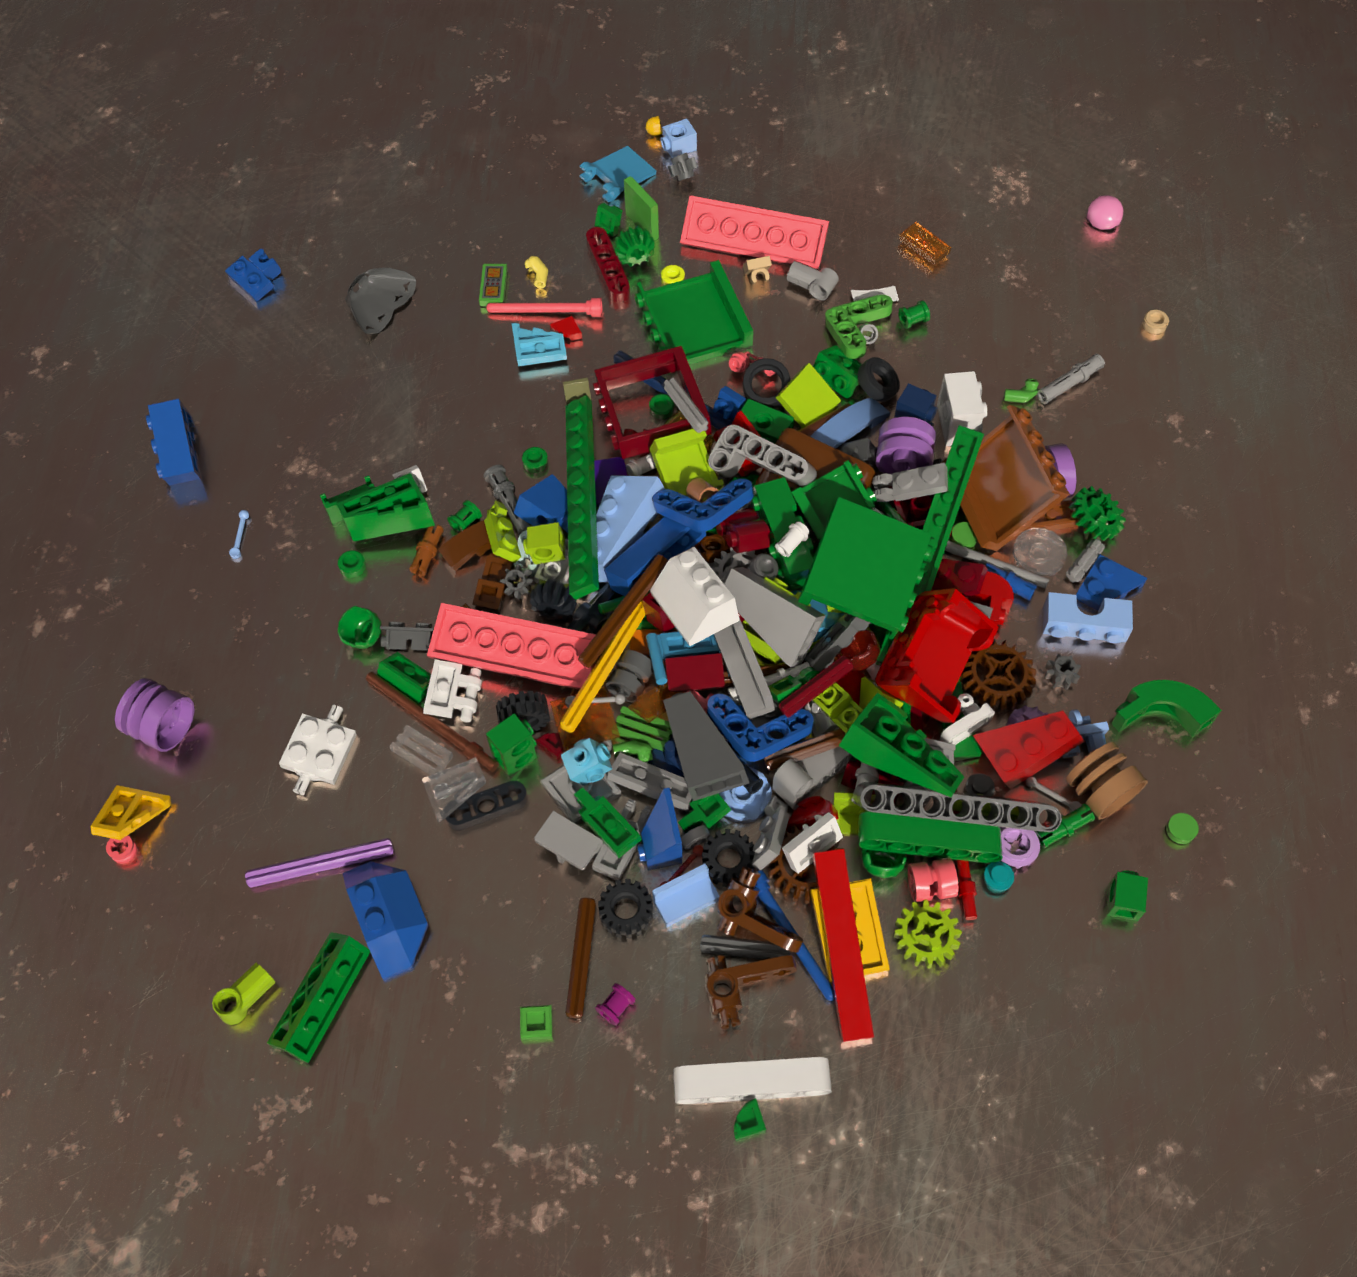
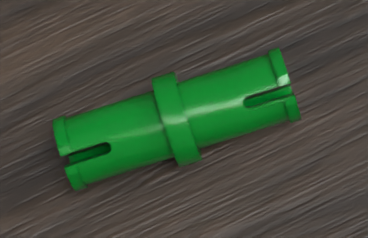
(1068, 825)

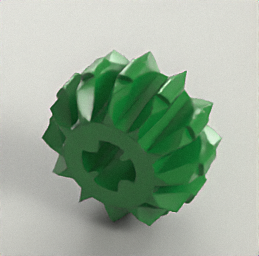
(634, 246)

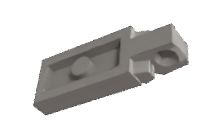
(772, 833)

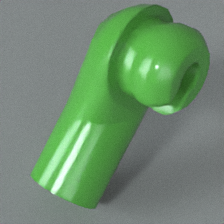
(1024, 394)
(633, 747)

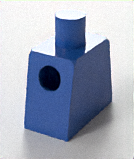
(544, 504)

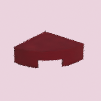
(552, 744)

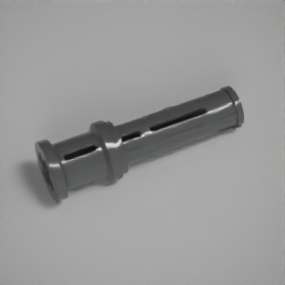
(504, 491)

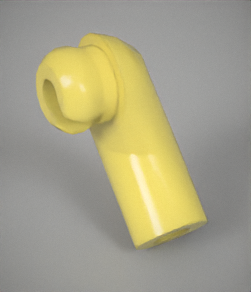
(535, 264)

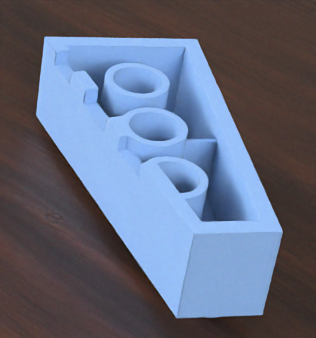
(624, 516)

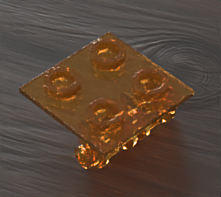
(596, 723)

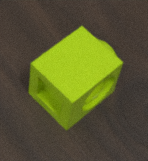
(545, 543)

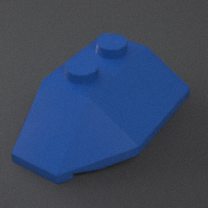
(387, 915)

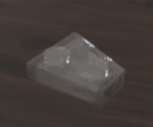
(453, 787)

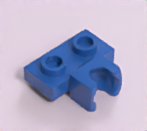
(255, 275)

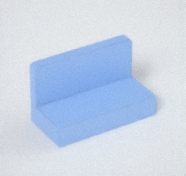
(685, 895)

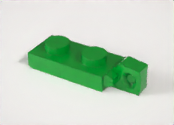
(607, 823)

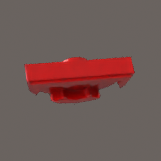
(808, 809)

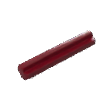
(816, 686)

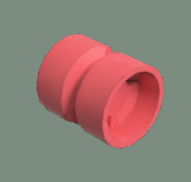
(932, 880)

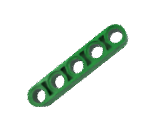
(929, 837)

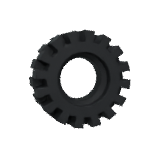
(526, 706)
(725, 841)
(621, 891)

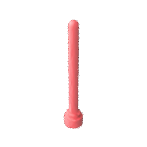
(591, 307)

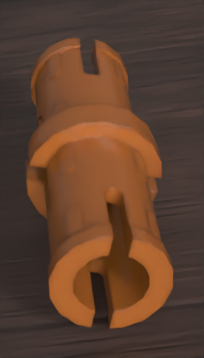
(426, 550)

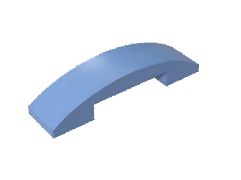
(850, 422)

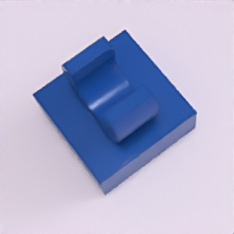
(728, 403)

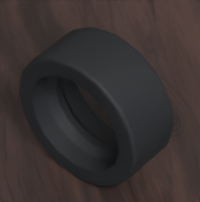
(760, 365)

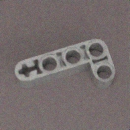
(765, 458)
(802, 779)

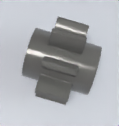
(682, 167)
(522, 587)
(1062, 671)

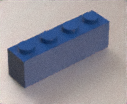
(664, 538)

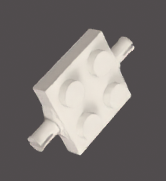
(317, 749)

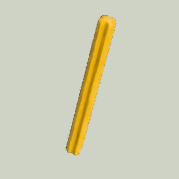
(601, 671)

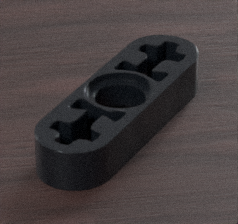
(497, 811)

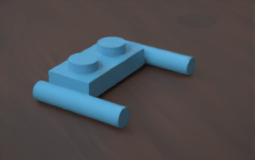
(672, 646)

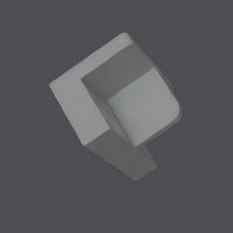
(568, 841)

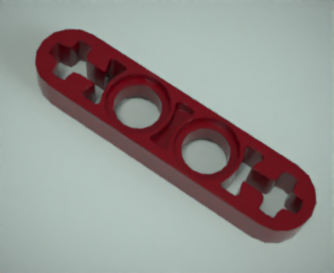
(607, 264)

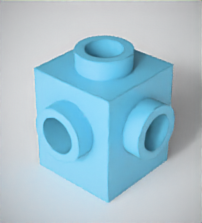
(587, 761)

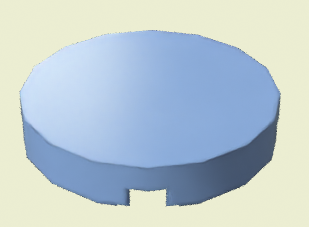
(747, 806)

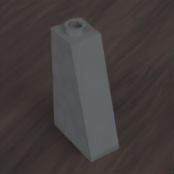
(702, 750)

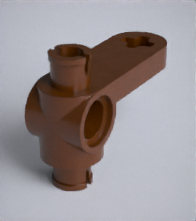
(745, 889)
(728, 1004)

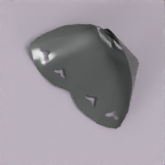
(377, 296)

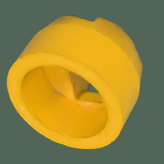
(653, 126)

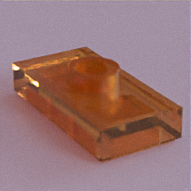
(925, 243)

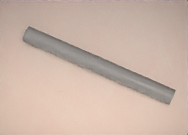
(983, 559)

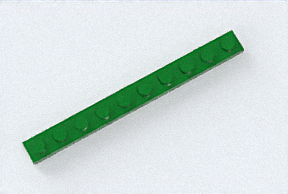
(581, 499)
(944, 510)

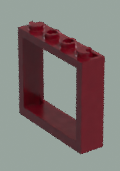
(636, 371)

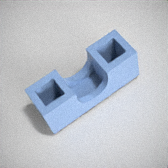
(1065, 619)

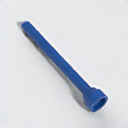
(803, 954)

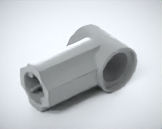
(817, 282)

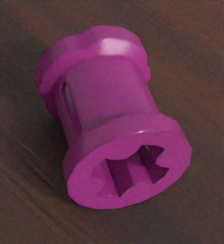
(615, 1004)

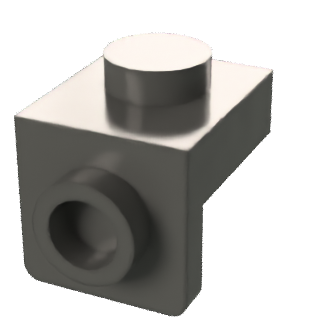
(862, 450)

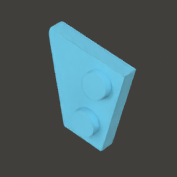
(537, 346)

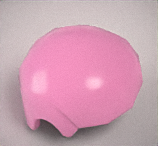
(1105, 212)

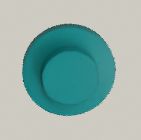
(998, 876)

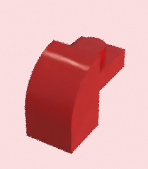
(995, 594)

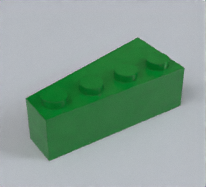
(777, 509)

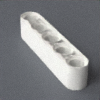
(752, 1080)

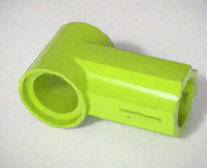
(244, 992)

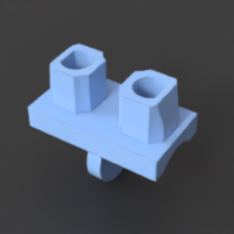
(1092, 733)

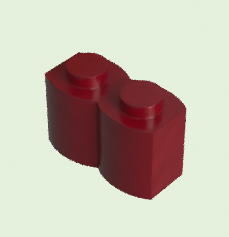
(744, 531)

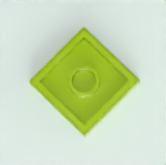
(808, 396)

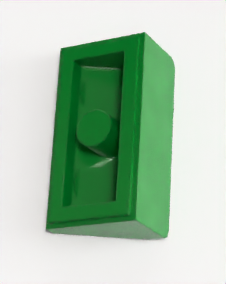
(405, 676)

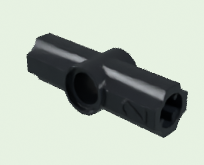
(587, 616)

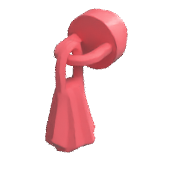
(740, 362)

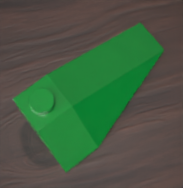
(891, 744)

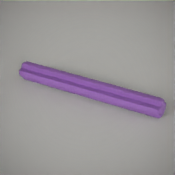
(319, 862)

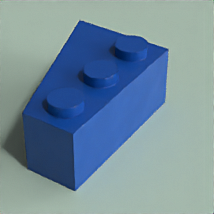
(173, 442)

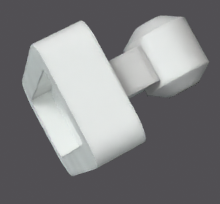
(973, 720)

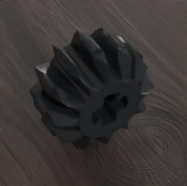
(552, 600)

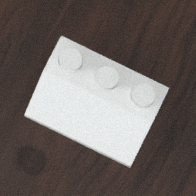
(694, 597)

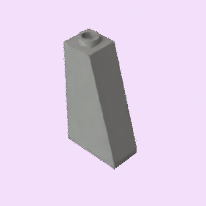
(774, 614)

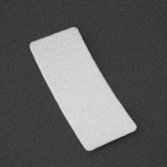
(862, 294)

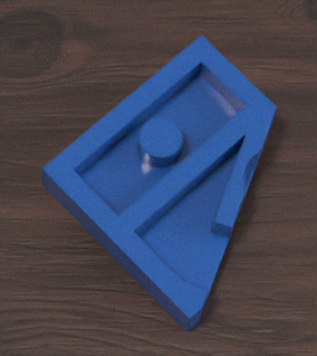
(1108, 580)

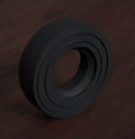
(870, 384)

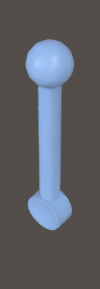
(235, 552)

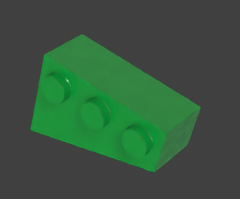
(386, 510)

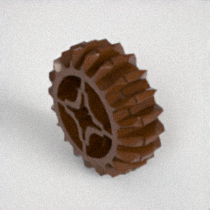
(996, 690)
(794, 883)

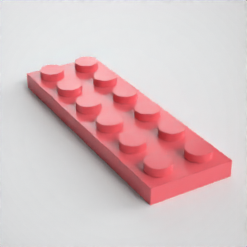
(754, 232)
(510, 646)

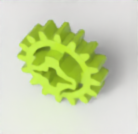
(939, 926)

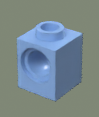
(679, 138)

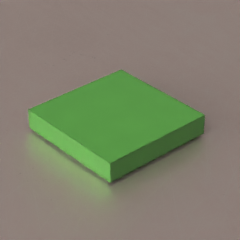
(641, 207)

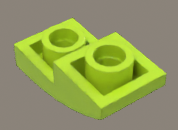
(838, 706)

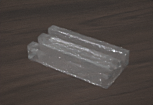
(403, 739)

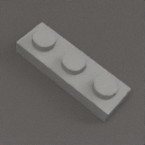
(649, 780)

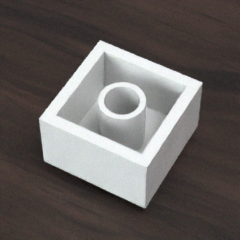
(960, 404)

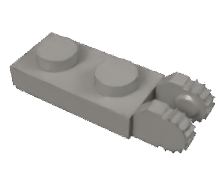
(911, 483)
(606, 861)

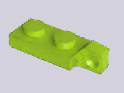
(501, 533)

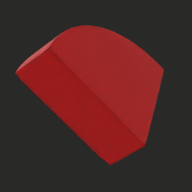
(567, 327)

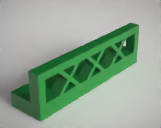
(320, 996)

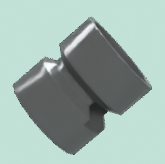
(631, 674)

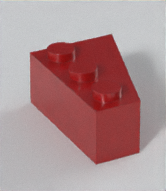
(1028, 746)

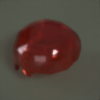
(862, 650)

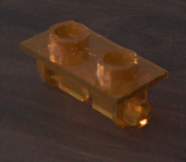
(651, 704)

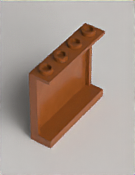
(1011, 482)

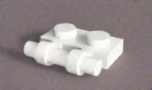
(443, 689)

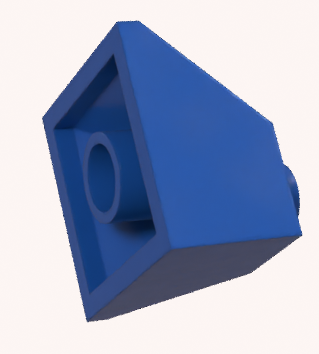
(661, 836)

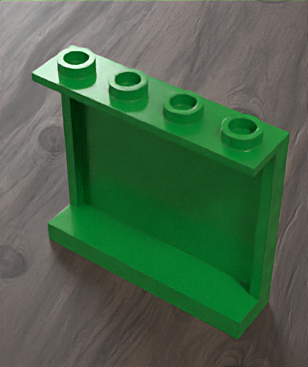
(697, 315)
(867, 566)

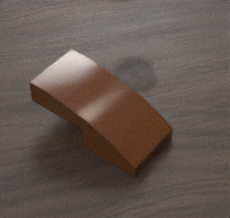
(465, 545)
(489, 589)

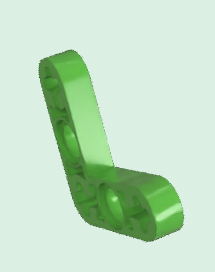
(873, 308)

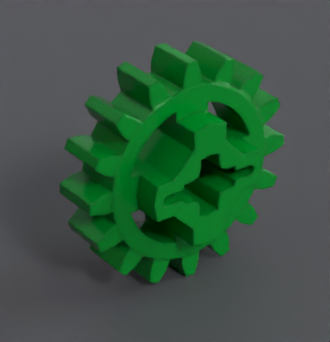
(1097, 513)

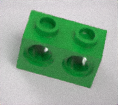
(512, 744)

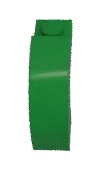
(1168, 697)

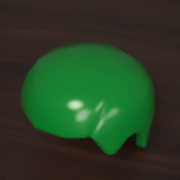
(359, 627)
(883, 863)

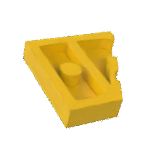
(127, 811)

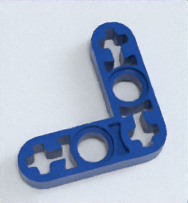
(703, 515)
(757, 736)

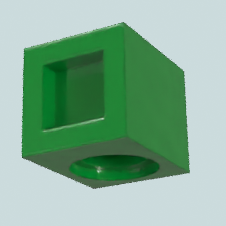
(1127, 895)

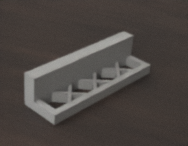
(744, 670)

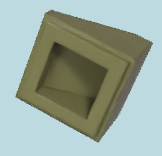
(576, 389)

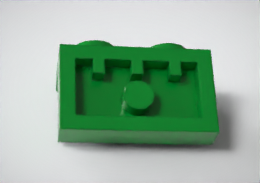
(838, 370)

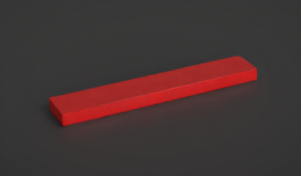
(843, 945)

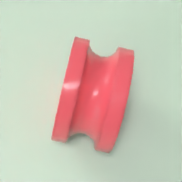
(128, 855)

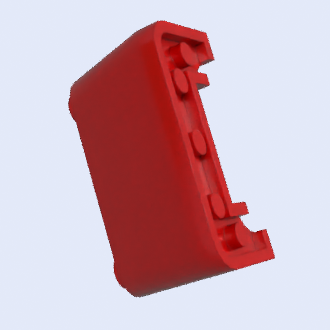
(934, 651)

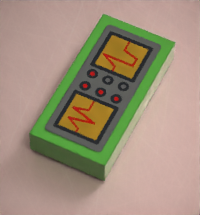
(493, 284)

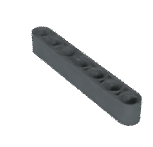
(971, 807)

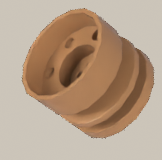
(1102, 775)

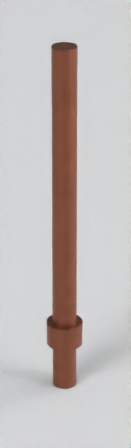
(470, 749)

